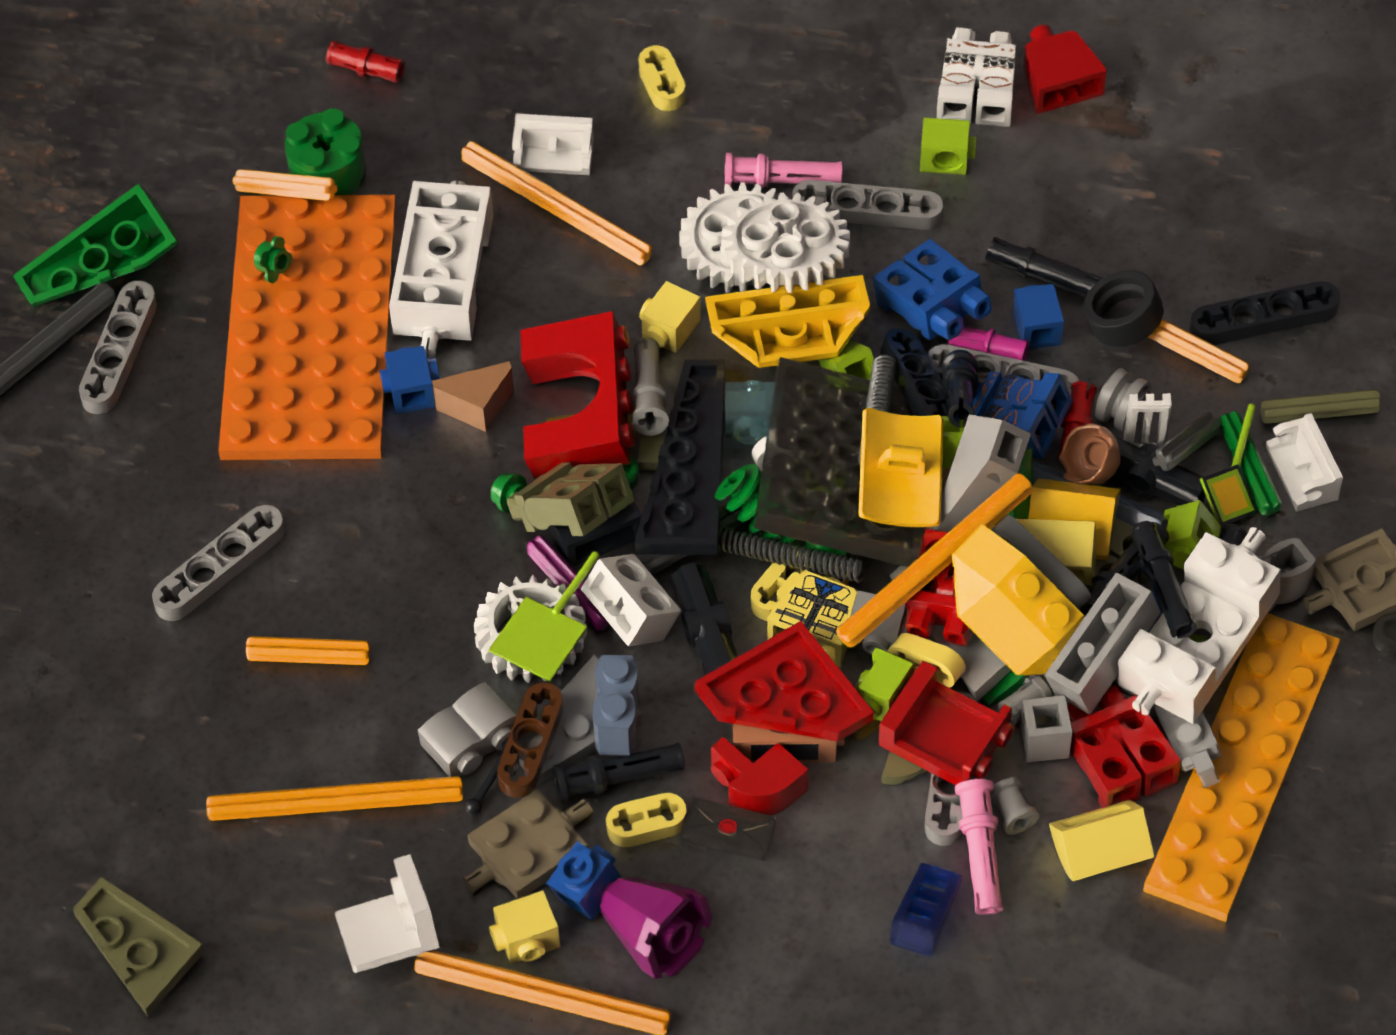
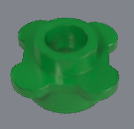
(272, 258)

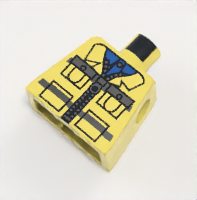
(821, 607)

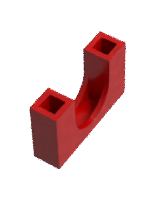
(601, 431)

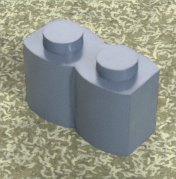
(615, 705)

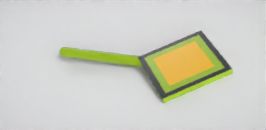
(1227, 488)

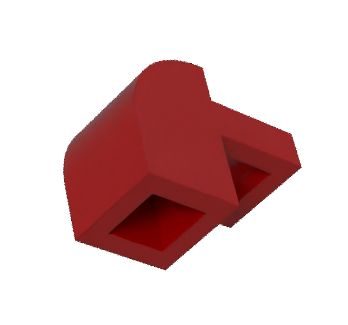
(760, 786)

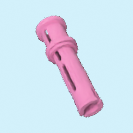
(764, 171)
(978, 826)

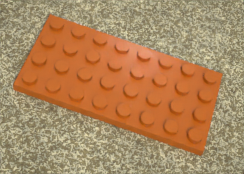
(314, 340)

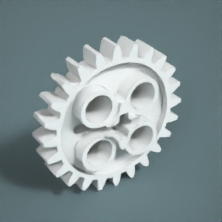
(703, 231)
(785, 242)

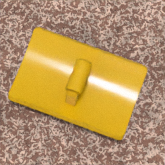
(901, 469)

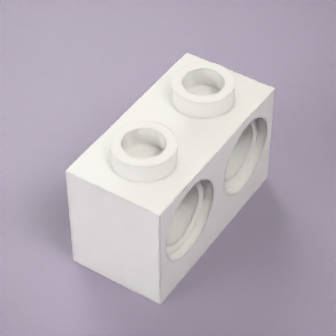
(631, 599)

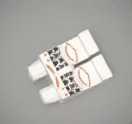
(981, 66)

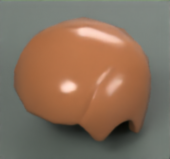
(1090, 455)

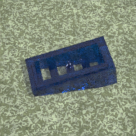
(920, 933)

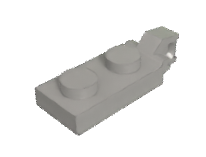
(1192, 744)

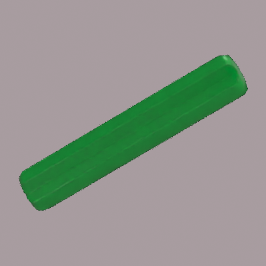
(1252, 466)

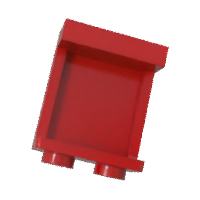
(944, 729)

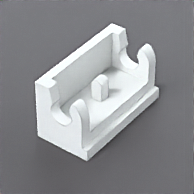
(553, 144)
(1304, 463)

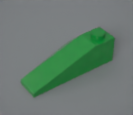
(109, 245)

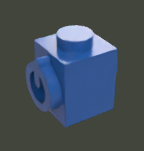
(409, 379)
(582, 878)

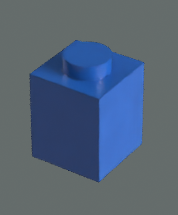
(1038, 315)

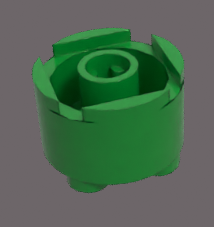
(327, 147)

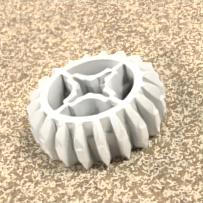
(505, 603)

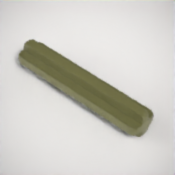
(1321, 406)

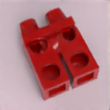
(936, 603)
(1122, 750)

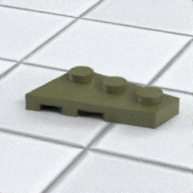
(137, 943)

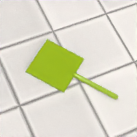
(542, 636)

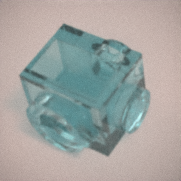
(747, 410)

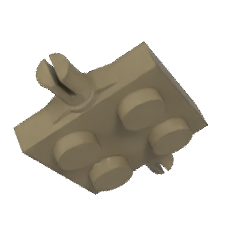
(1357, 580)
(525, 844)

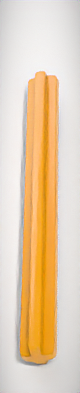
(557, 203)
(932, 561)
(334, 798)
(543, 992)

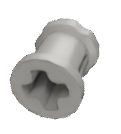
(1013, 806)

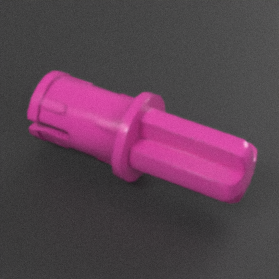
(991, 343)

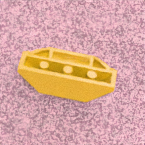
(793, 324)
(1011, 603)

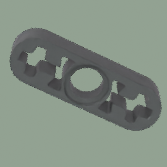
(1043, 559)

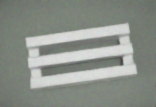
(1147, 407)

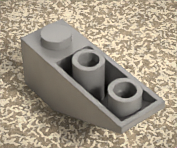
(984, 462)

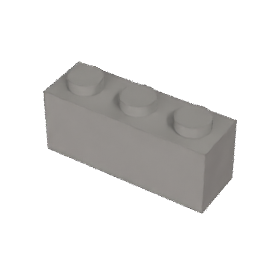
(1092, 653)

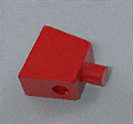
(1061, 69)

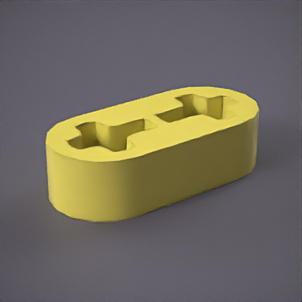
(668, 76)
(768, 584)
(915, 649)
(646, 820)

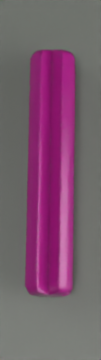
(561, 572)

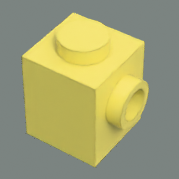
(670, 316)
(525, 928)

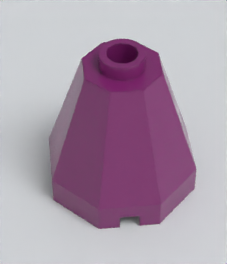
(656, 922)

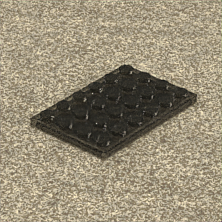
(814, 468)

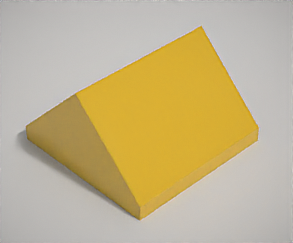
(1077, 503)

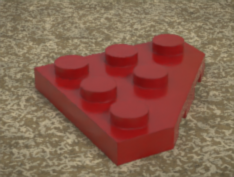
(786, 688)

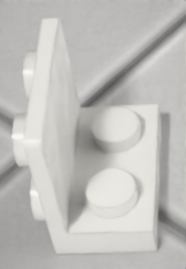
(389, 925)

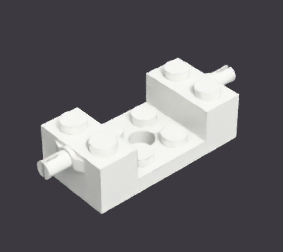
(434, 292)
(1227, 596)

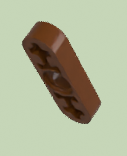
(534, 757)

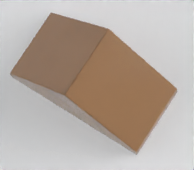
(475, 394)

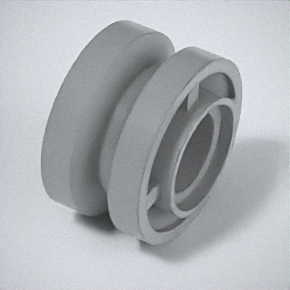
(1115, 396)

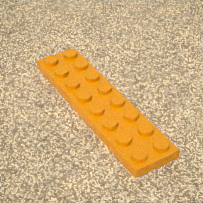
(1258, 736)

